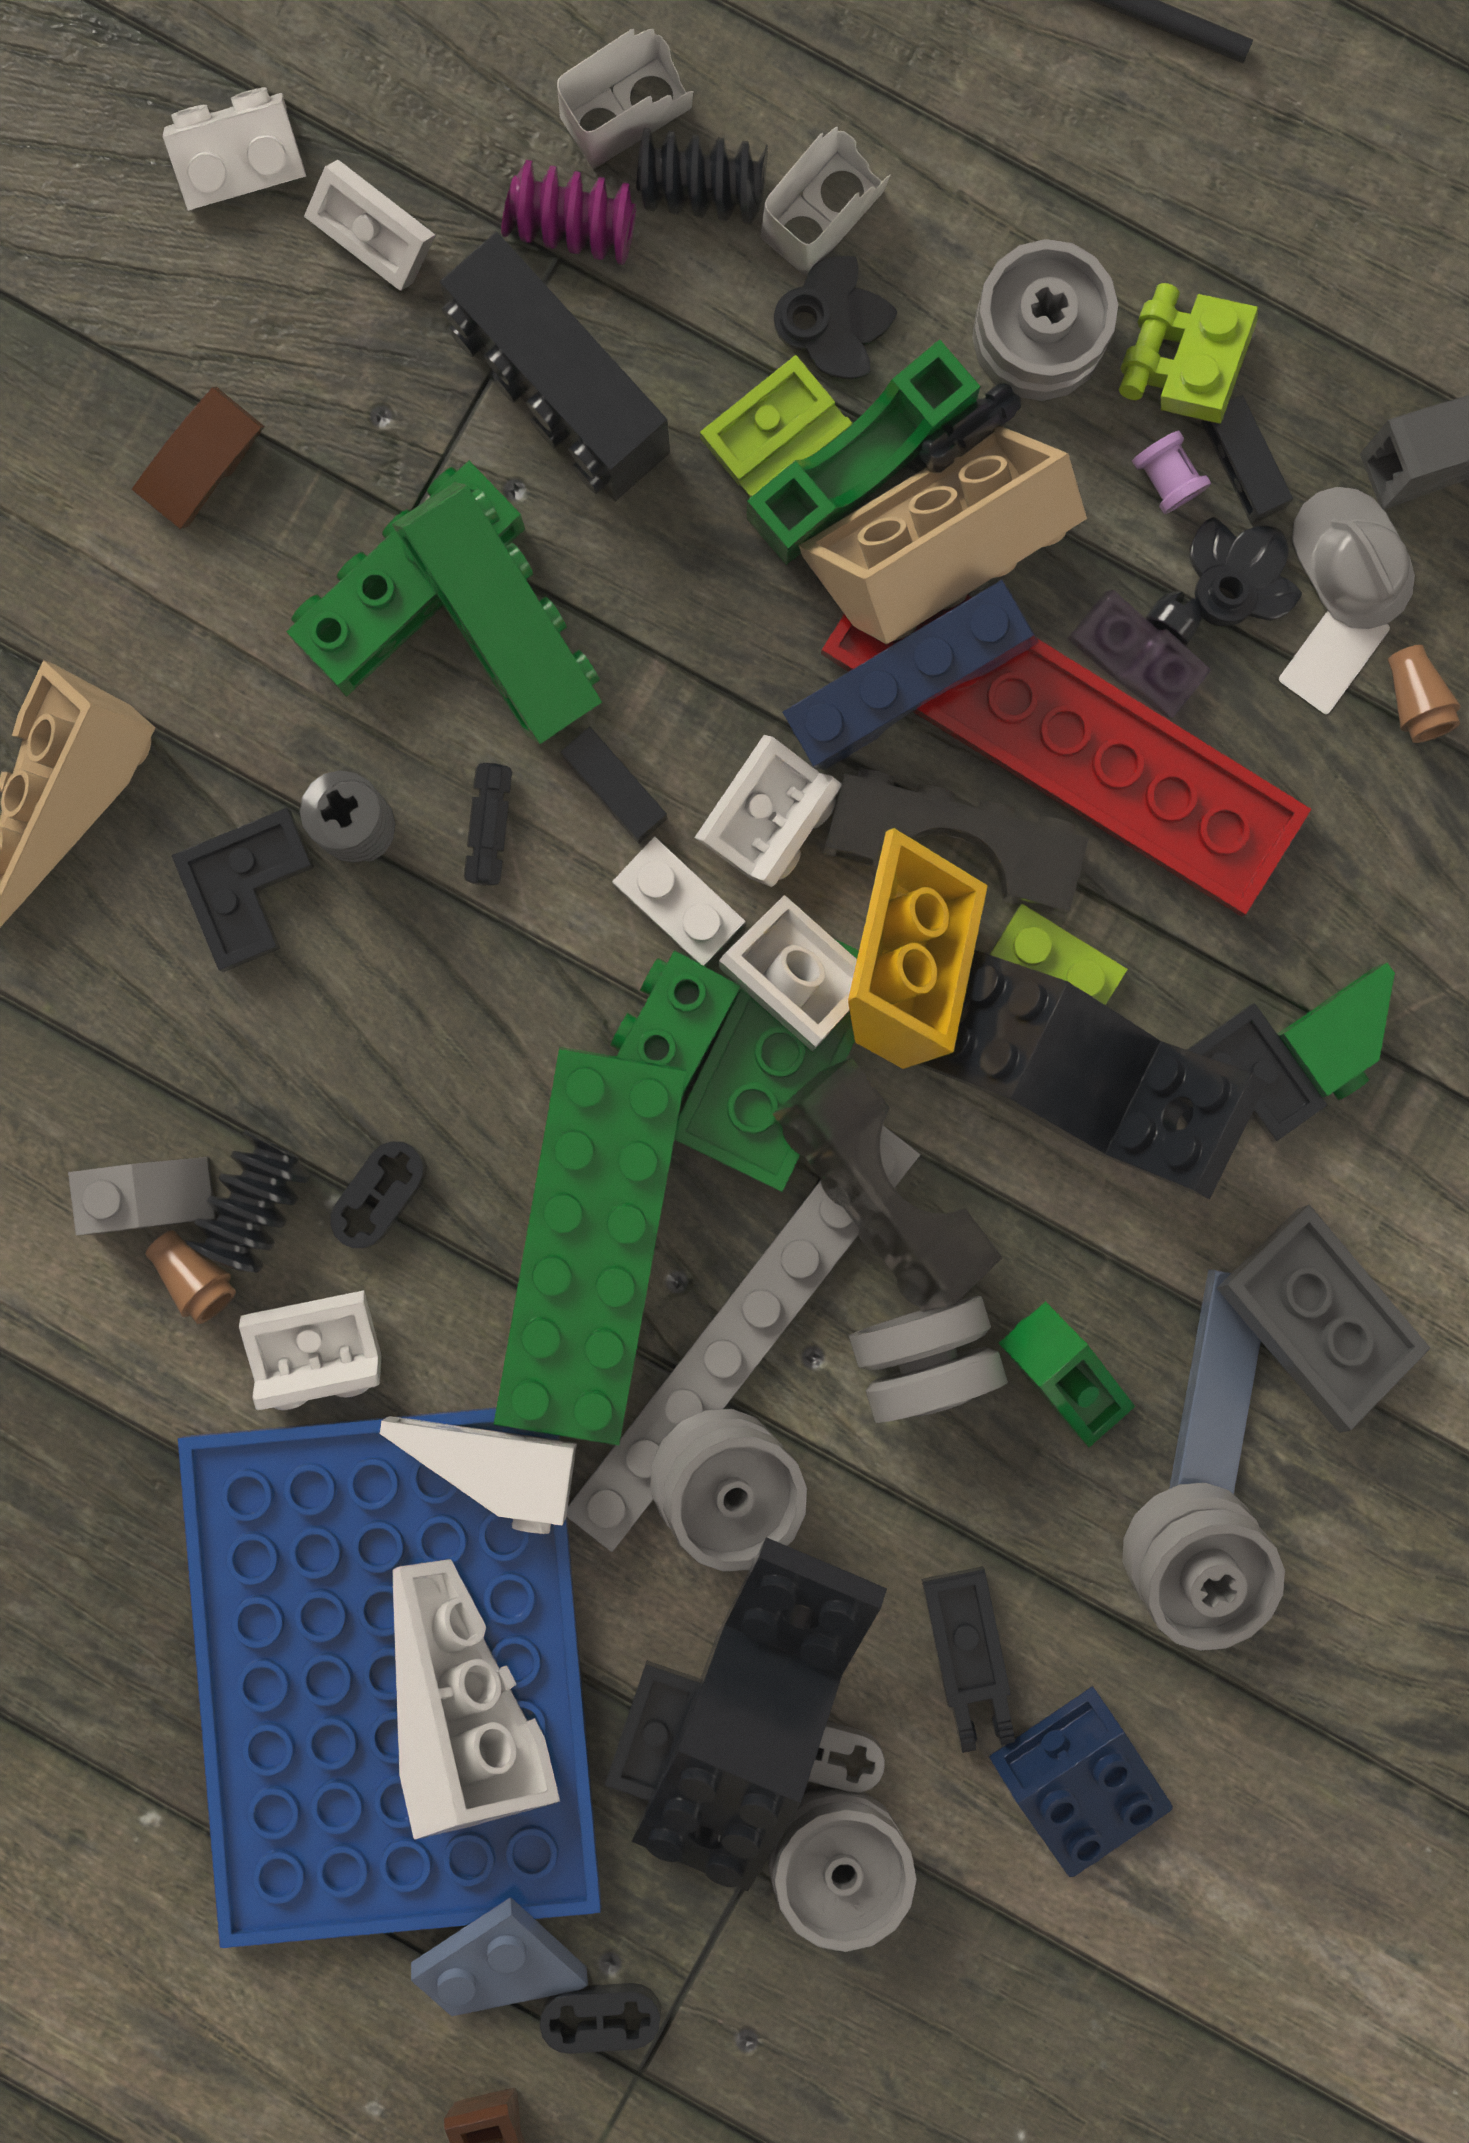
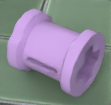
(1171, 472)

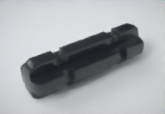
(969, 428)
(488, 824)

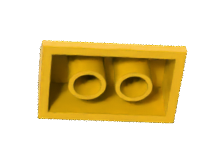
(914, 954)

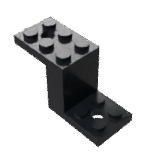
(1098, 1076)
(758, 1715)

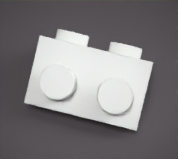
(233, 148)
(769, 812)
(311, 1351)

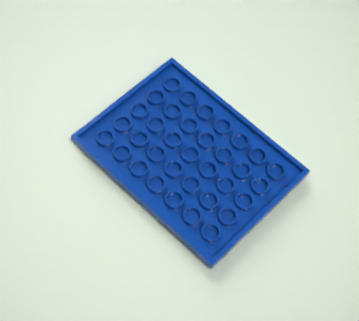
(300, 1692)

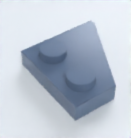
(497, 1963)

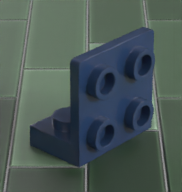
(1081, 1782)

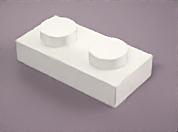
(369, 225)
(678, 902)

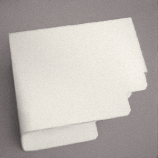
(621, 64)
(823, 157)

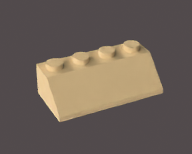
(946, 533)

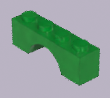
(866, 455)

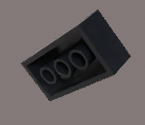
(554, 367)

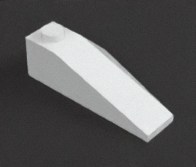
(459, 1727)

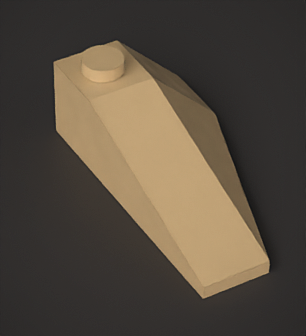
(69, 769)

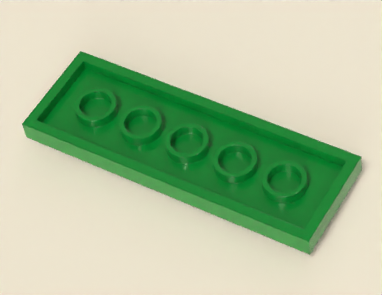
(589, 1245)

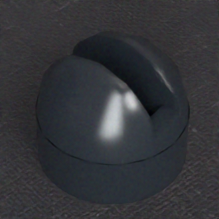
(1176, 618)

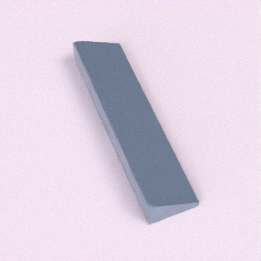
(1216, 1393)

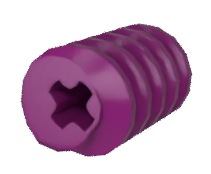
(570, 211)

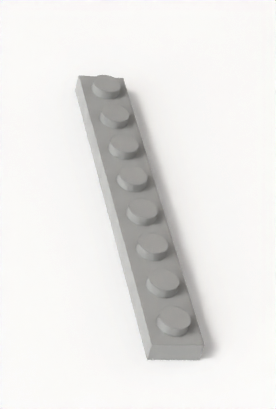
(726, 1351)

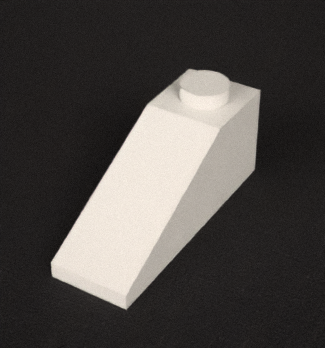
(500, 1470)

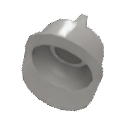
(1353, 557)

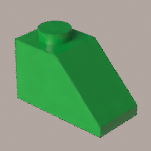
(1343, 1034)
(1067, 1373)

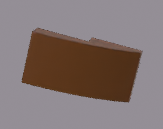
(198, 457)

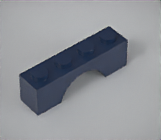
(909, 674)

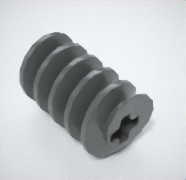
(324, 817)

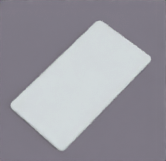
(1330, 661)

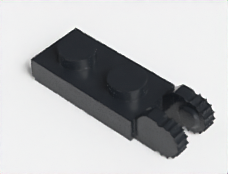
(968, 1650)

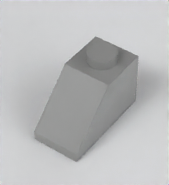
(141, 1195)

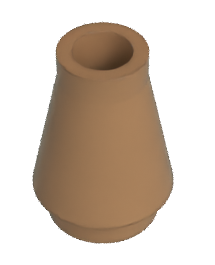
(1422, 697)
(192, 1279)

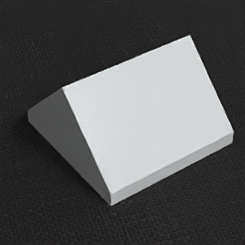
(793, 971)

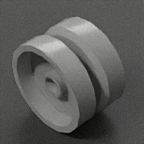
(1044, 319)
(930, 1370)
(727, 1488)
(1203, 1566)
(855, 1902)

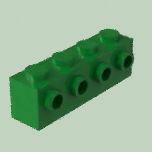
(382, 596)
(498, 611)
(679, 1016)

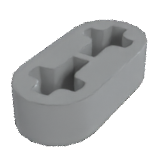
(834, 1772)

